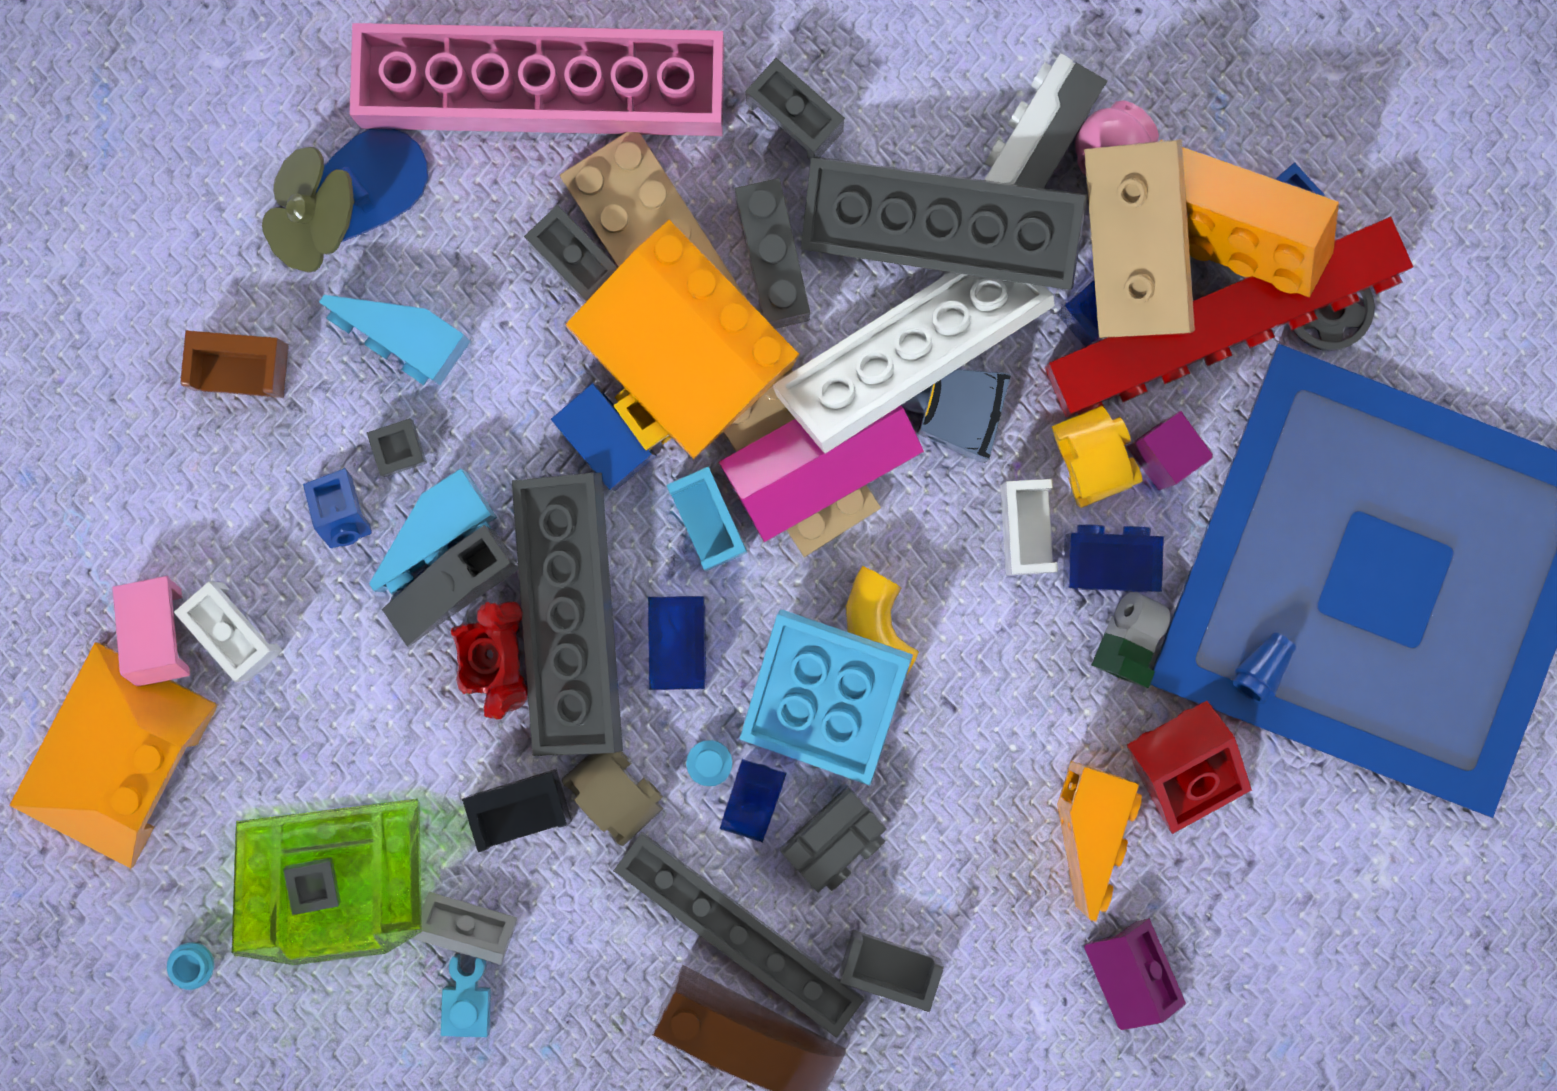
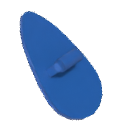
(385, 174)

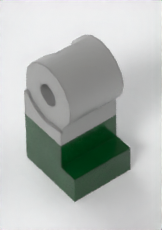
(1132, 639)

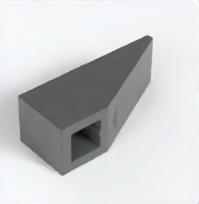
(450, 584)

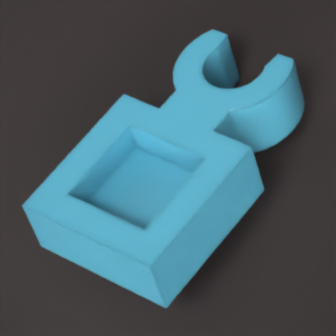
(466, 1006)

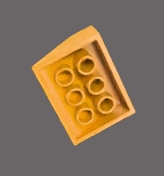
(682, 339)

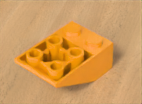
(1093, 822)

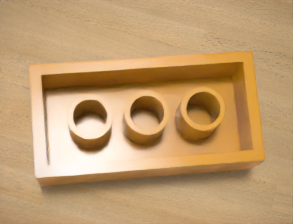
(1257, 224)

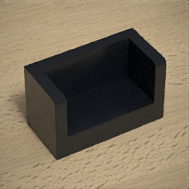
(517, 810)

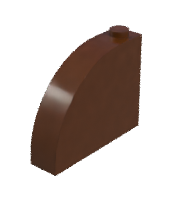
(744, 1037)

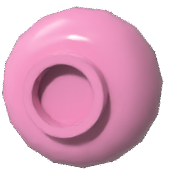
(1114, 126)

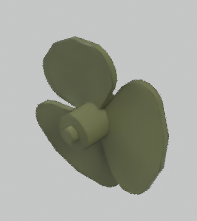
(310, 222)

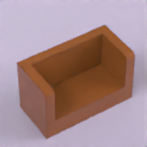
(234, 364)

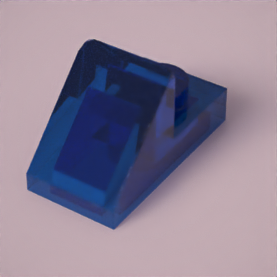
(752, 800)

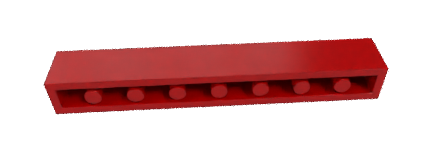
(1225, 319)

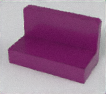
(1135, 976)

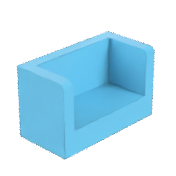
(706, 519)

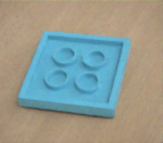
(825, 696)

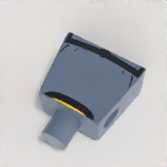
(962, 411)

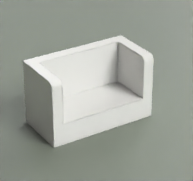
(1027, 527)
(226, 632)

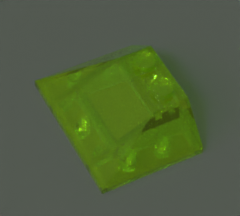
(376, 876)

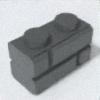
(834, 840)

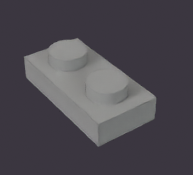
(466, 928)

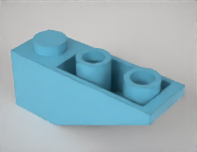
(409, 332)
(436, 523)

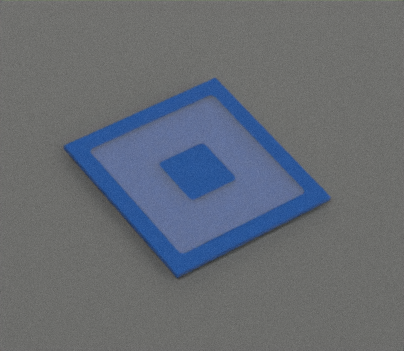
(1398, 562)

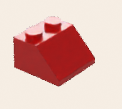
(1190, 766)

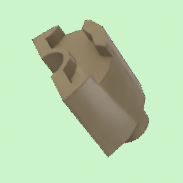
(612, 795)

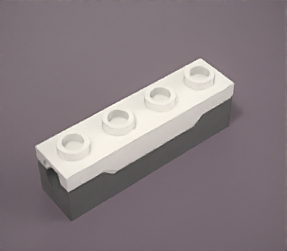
(1046, 124)

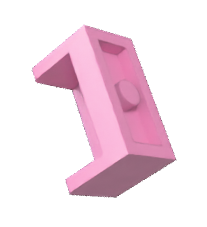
(148, 631)

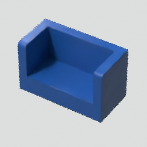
(602, 437)

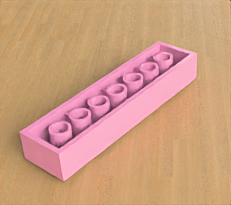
(537, 79)

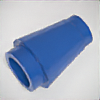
(1264, 669)

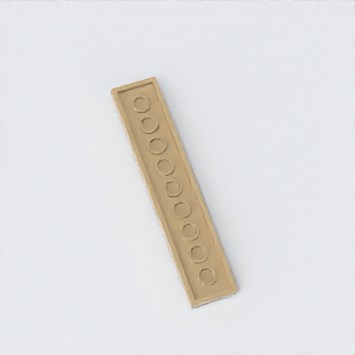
(628, 200)

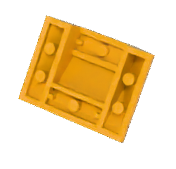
(111, 756)

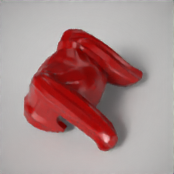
(494, 676)

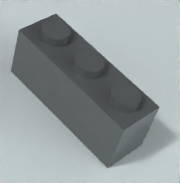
(772, 253)

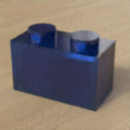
(1113, 560)

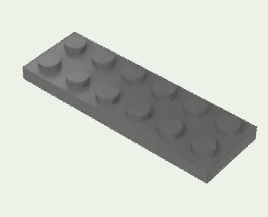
(943, 222)
(567, 615)

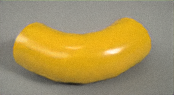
(870, 610)

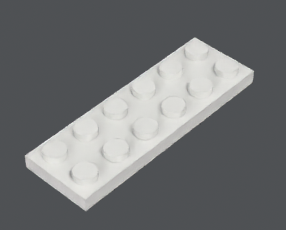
(906, 353)

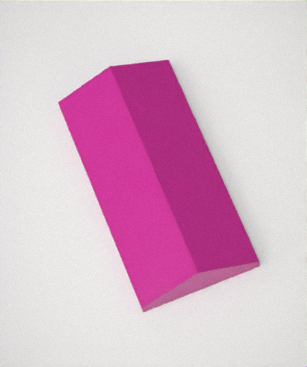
(791, 478)

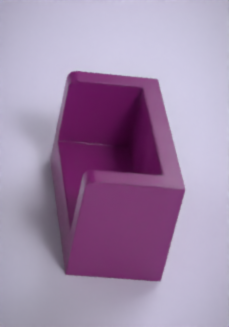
(1170, 451)

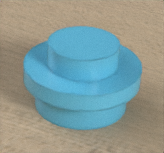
(709, 763)
(190, 966)

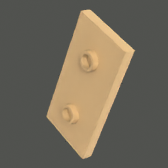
(1140, 239)

